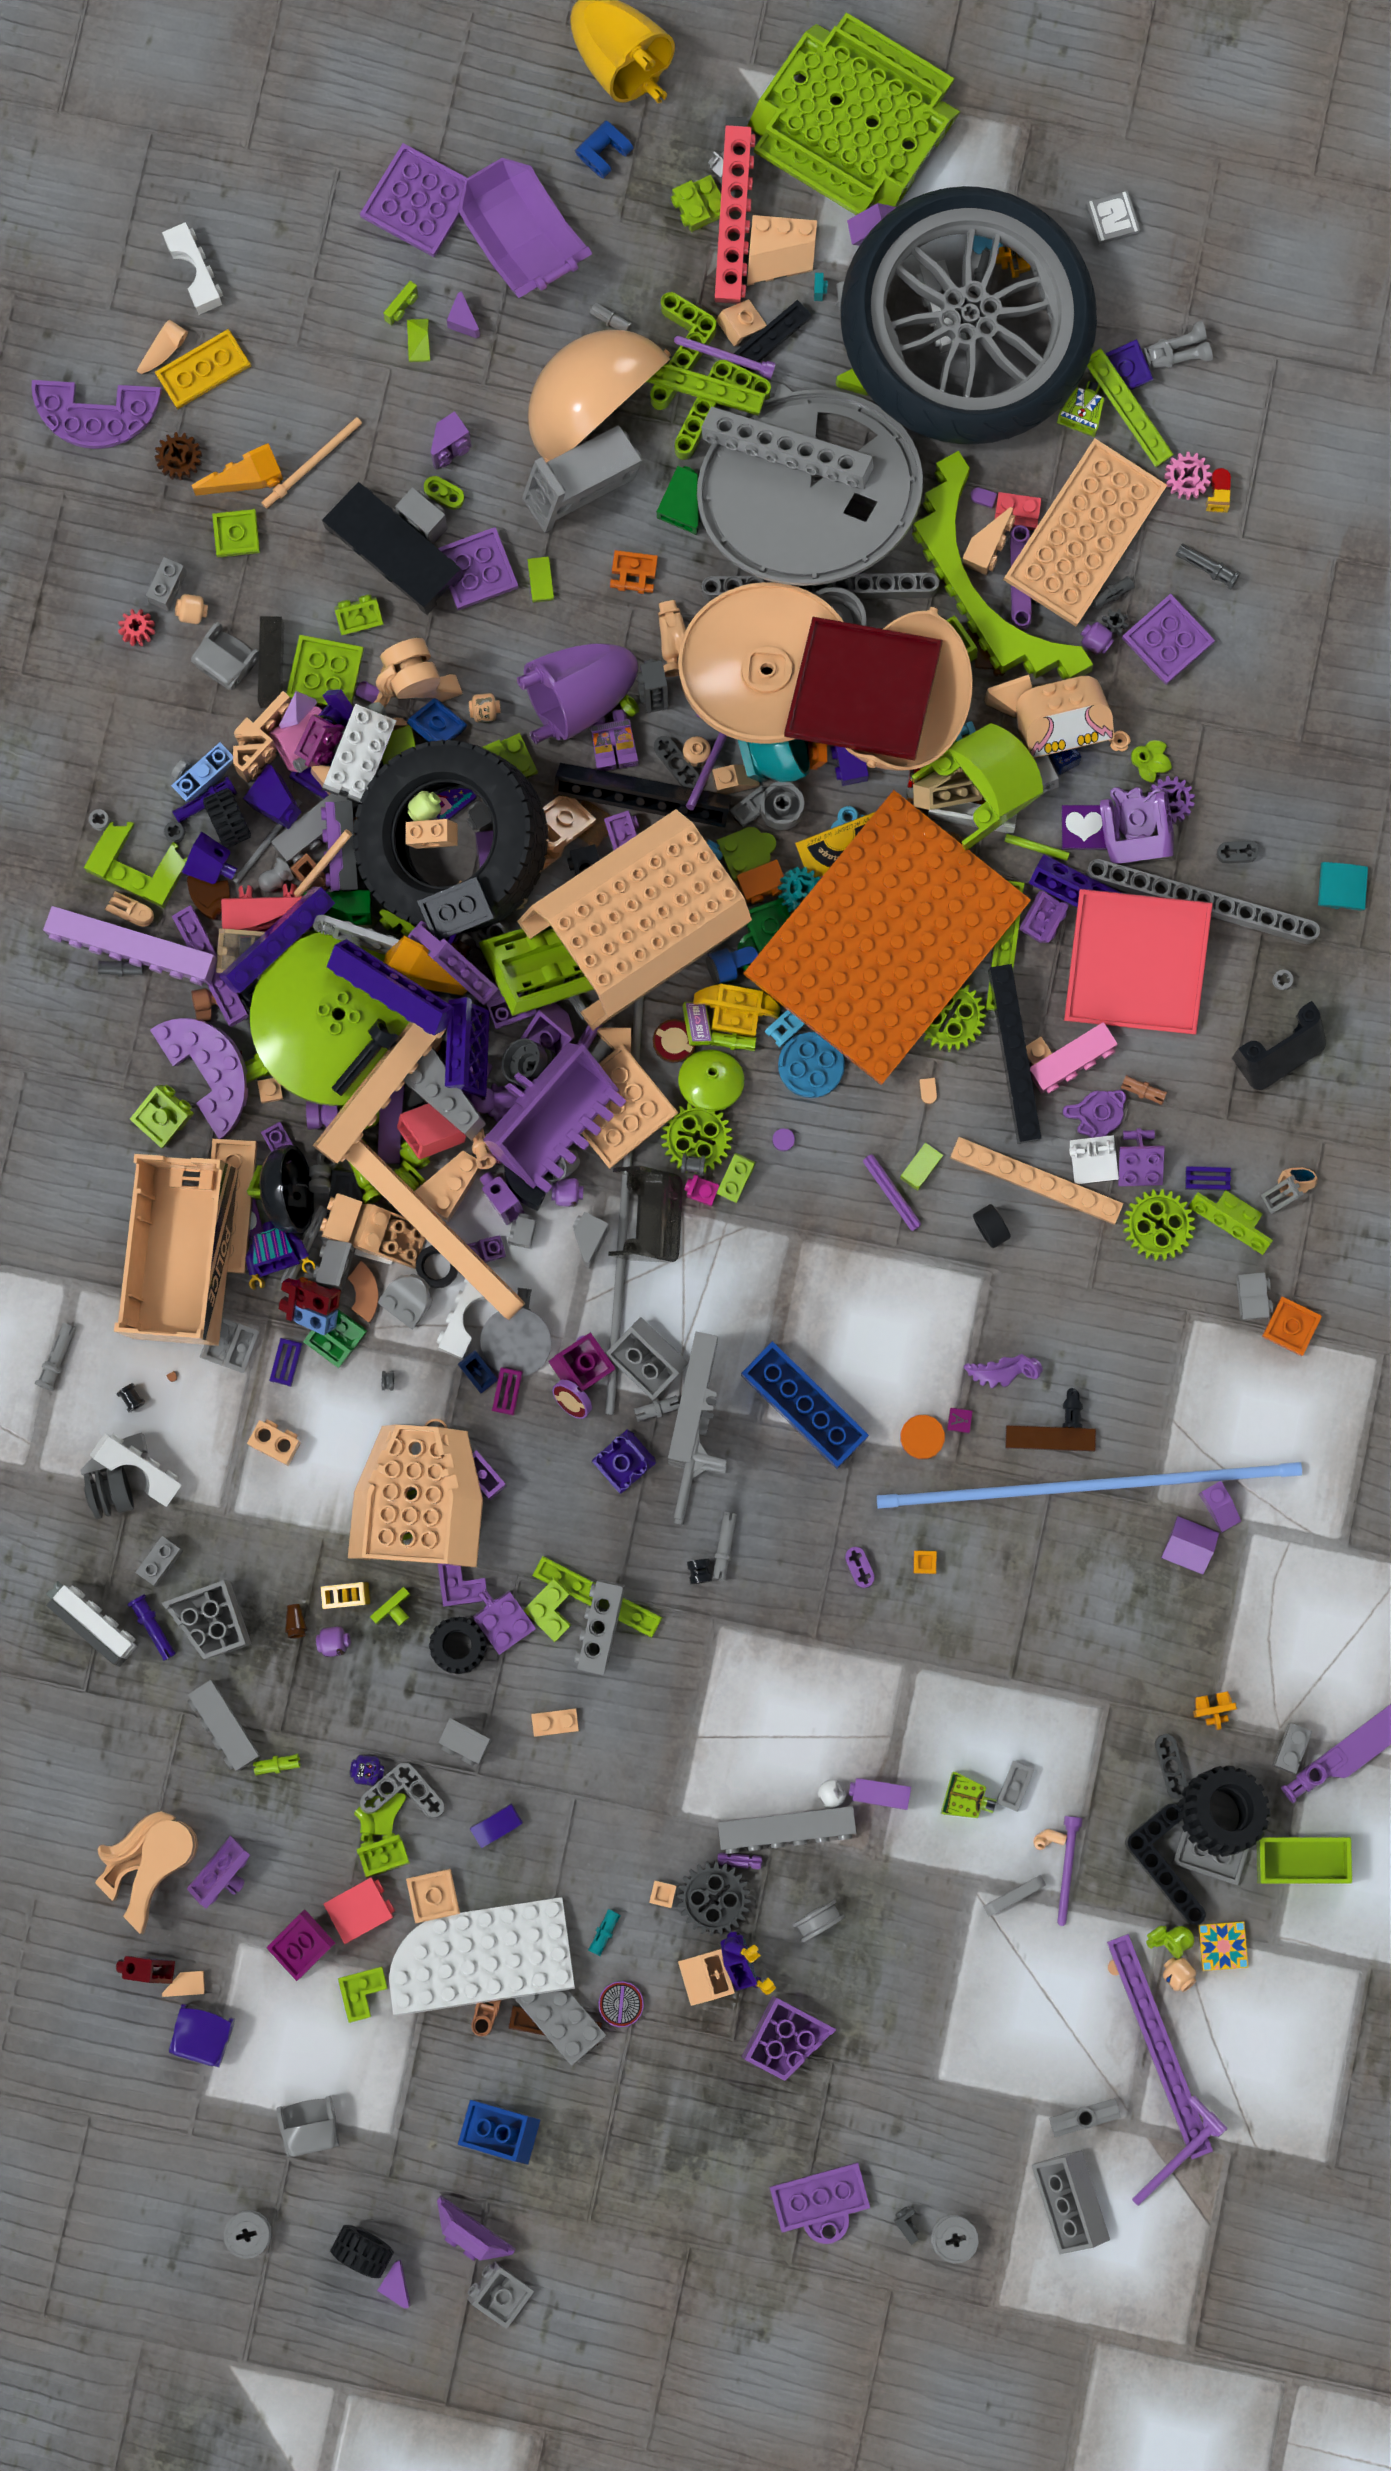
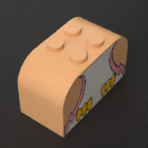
(1064, 716)

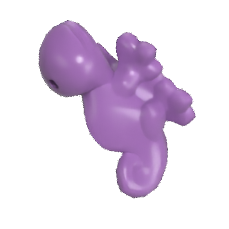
(497, 1101)

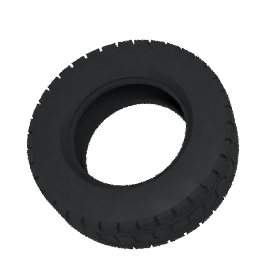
(437, 767)

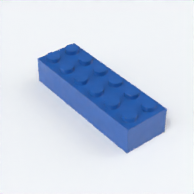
(804, 1405)

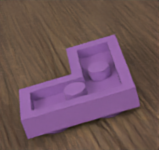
(457, 1591)

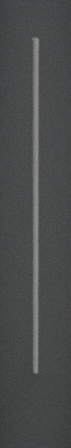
(622, 1231)

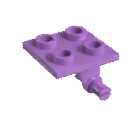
(1140, 1163)

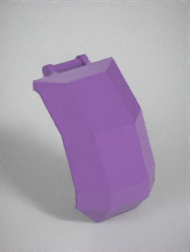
(519, 226)

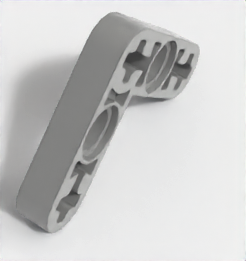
(399, 1784)

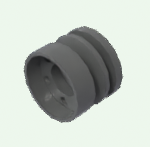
(527, 1059)
(108, 1492)

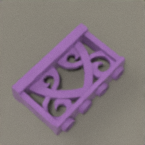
(454, 963)

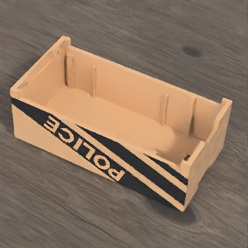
(177, 1250)

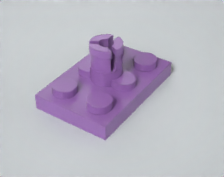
(220, 1873)

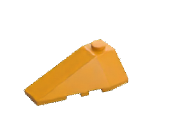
(415, 963)

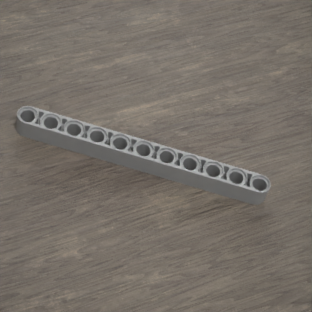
(873, 581)
(1193, 893)

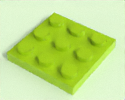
(324, 666)

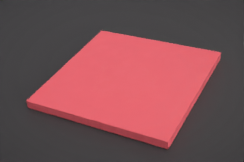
(1138, 961)

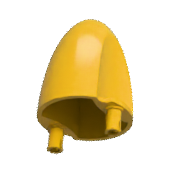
(621, 48)

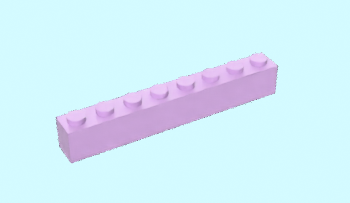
(130, 945)

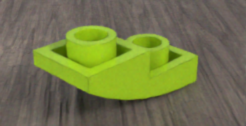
(391, 921)

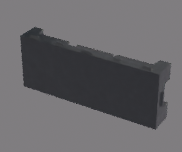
(392, 547)

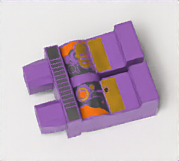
(617, 735)

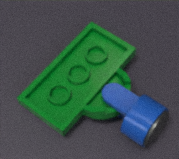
(764, 925)

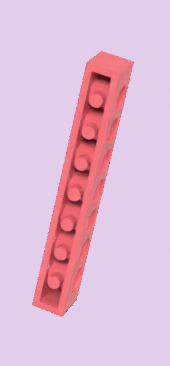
(734, 137)

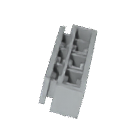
(585, 1658)

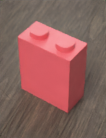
(428, 1131)
(359, 1909)

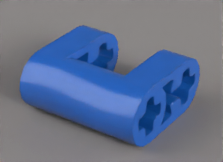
(597, 142)

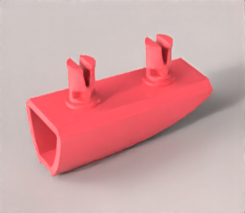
(256, 913)

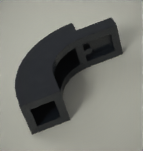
(524, 1193)

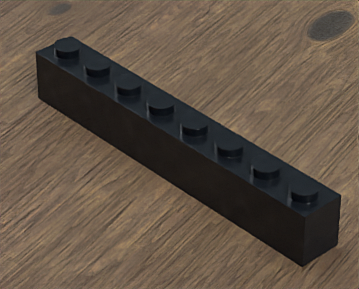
(639, 794)
(1014, 1054)

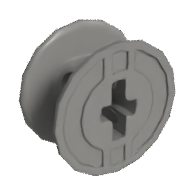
(242, 2246)
(965, 2246)

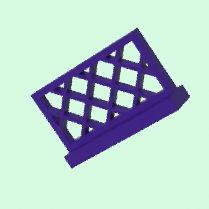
(459, 1051)

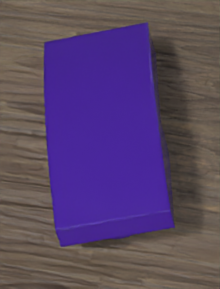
(496, 1825)

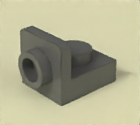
(907, 2229)

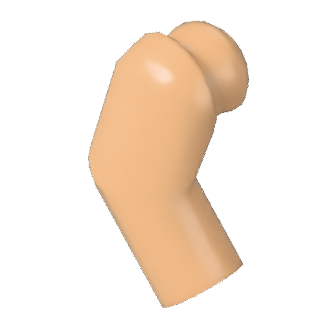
(1048, 1836)

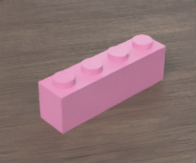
(1072, 1058)

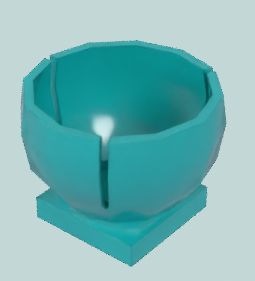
(777, 761)

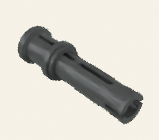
(1216, 570)

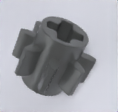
(1115, 616)

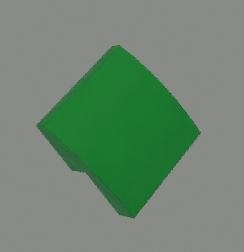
(339, 1342)

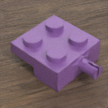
(503, 1621)

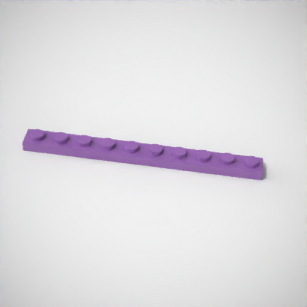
(1157, 2042)

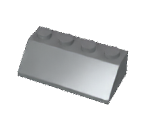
(1071, 2202)

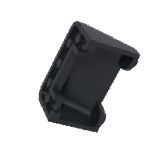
(1266, 1067)

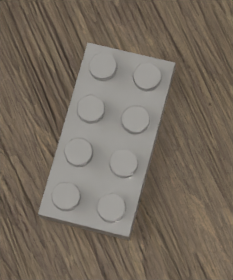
(563, 2023)

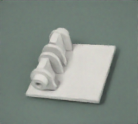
(1094, 1159)

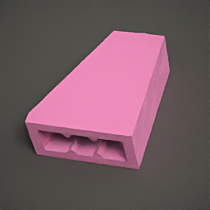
(288, 738)

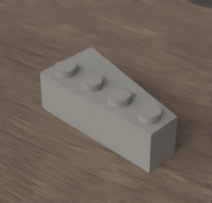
(451, 1103)

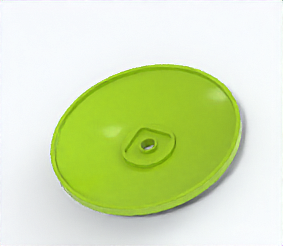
(296, 1026)

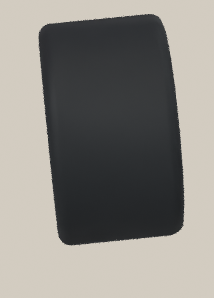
(991, 1226)

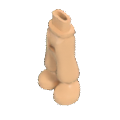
(672, 631)

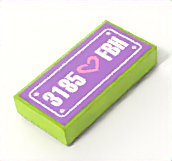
(697, 1024)

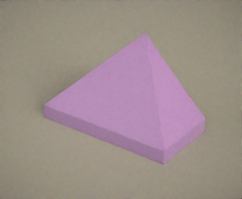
(297, 709)

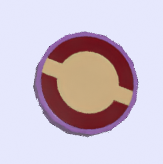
(572, 1400)

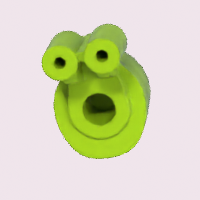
(1176, 1940)

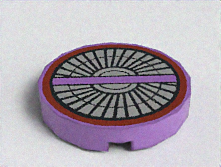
(621, 2004)

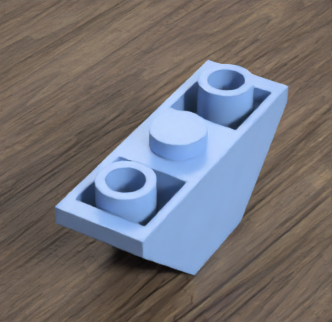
(204, 773)

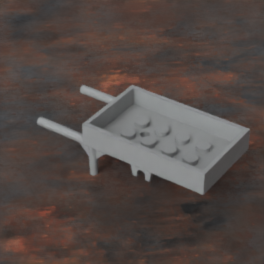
(694, 1420)

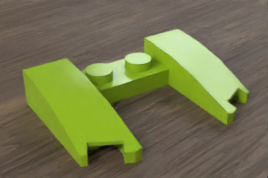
(154, 889)

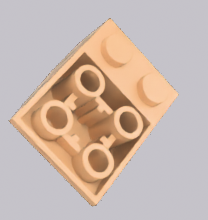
(984, 545)
(386, 1236)

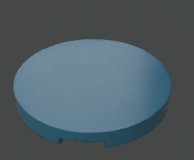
(810, 1065)

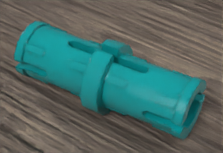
(604, 1932)

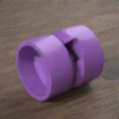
(319, 1115)

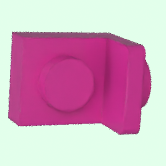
(701, 1190)

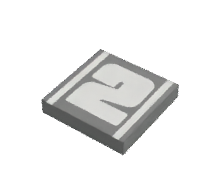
(1113, 217)

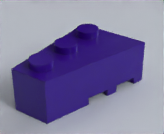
(850, 768)

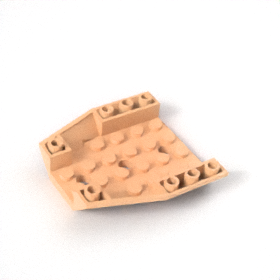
(441, 1516)

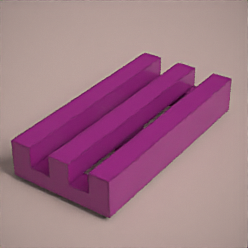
(498, 1390)

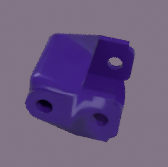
(201, 2036)

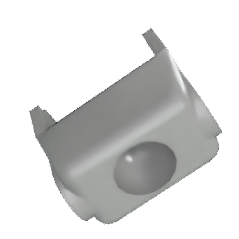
(224, 657)
(308, 2126)

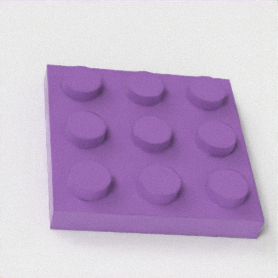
(483, 566)
(1168, 639)

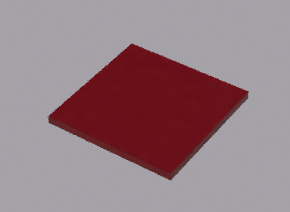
(863, 688)

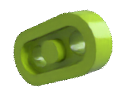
(445, 492)

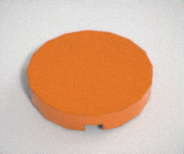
(922, 1437)

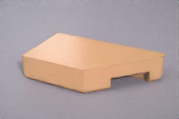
(186, 1984)

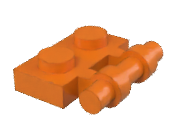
(635, 565)

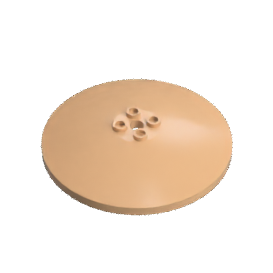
(732, 644)

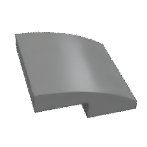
(234, 1346)

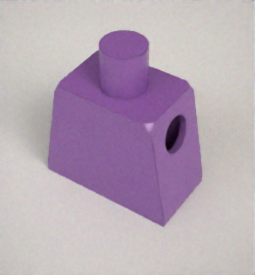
(501, 1198)

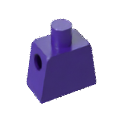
(208, 860)

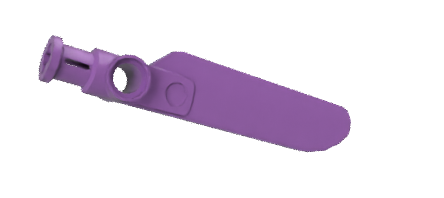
(1346, 1755)

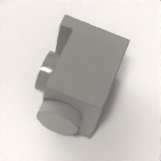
(522, 1231)

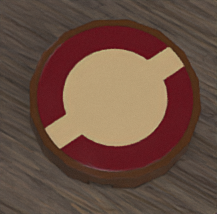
(672, 1042)

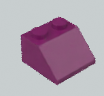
(582, 1363)

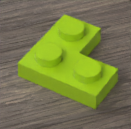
(544, 1613)
(355, 1988)

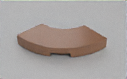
(366, 1292)

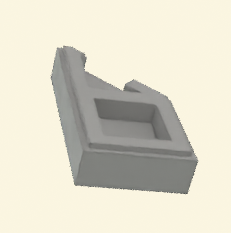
(748, 808)

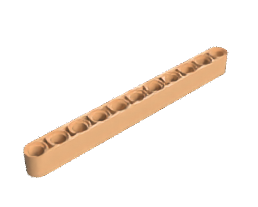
(434, 1229)

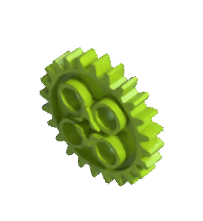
(967, 1025)
(702, 1120)
(1170, 1209)

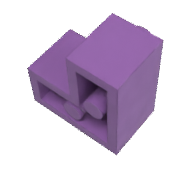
(862, 224)
(488, 1479)

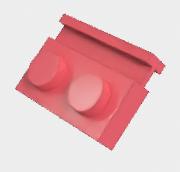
(1024, 508)

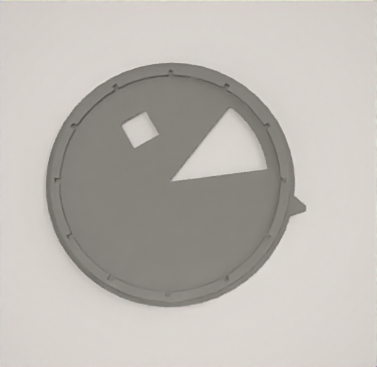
(797, 533)

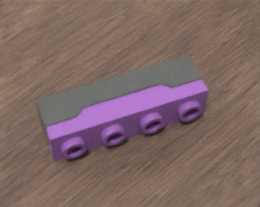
(342, 867)

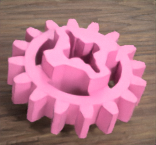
(1189, 485)

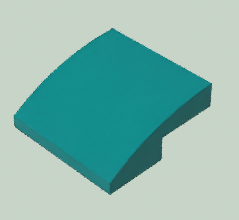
(1342, 886)

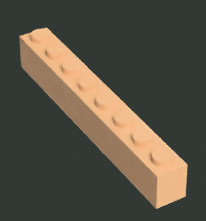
(374, 1093)

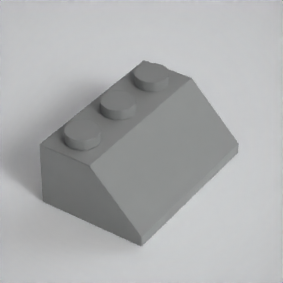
(646, 1358)

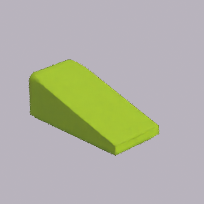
(921, 1166)

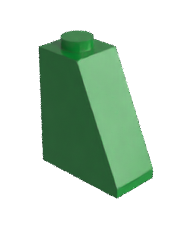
(680, 501)

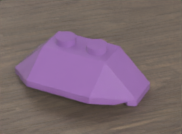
(470, 2234)

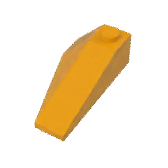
(253, 472)

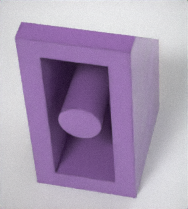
(1220, 1506)

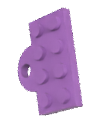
(821, 2201)

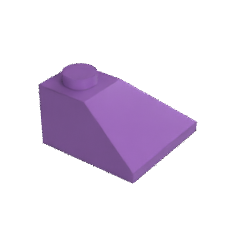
(550, 1028)

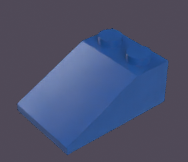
(499, 2132)

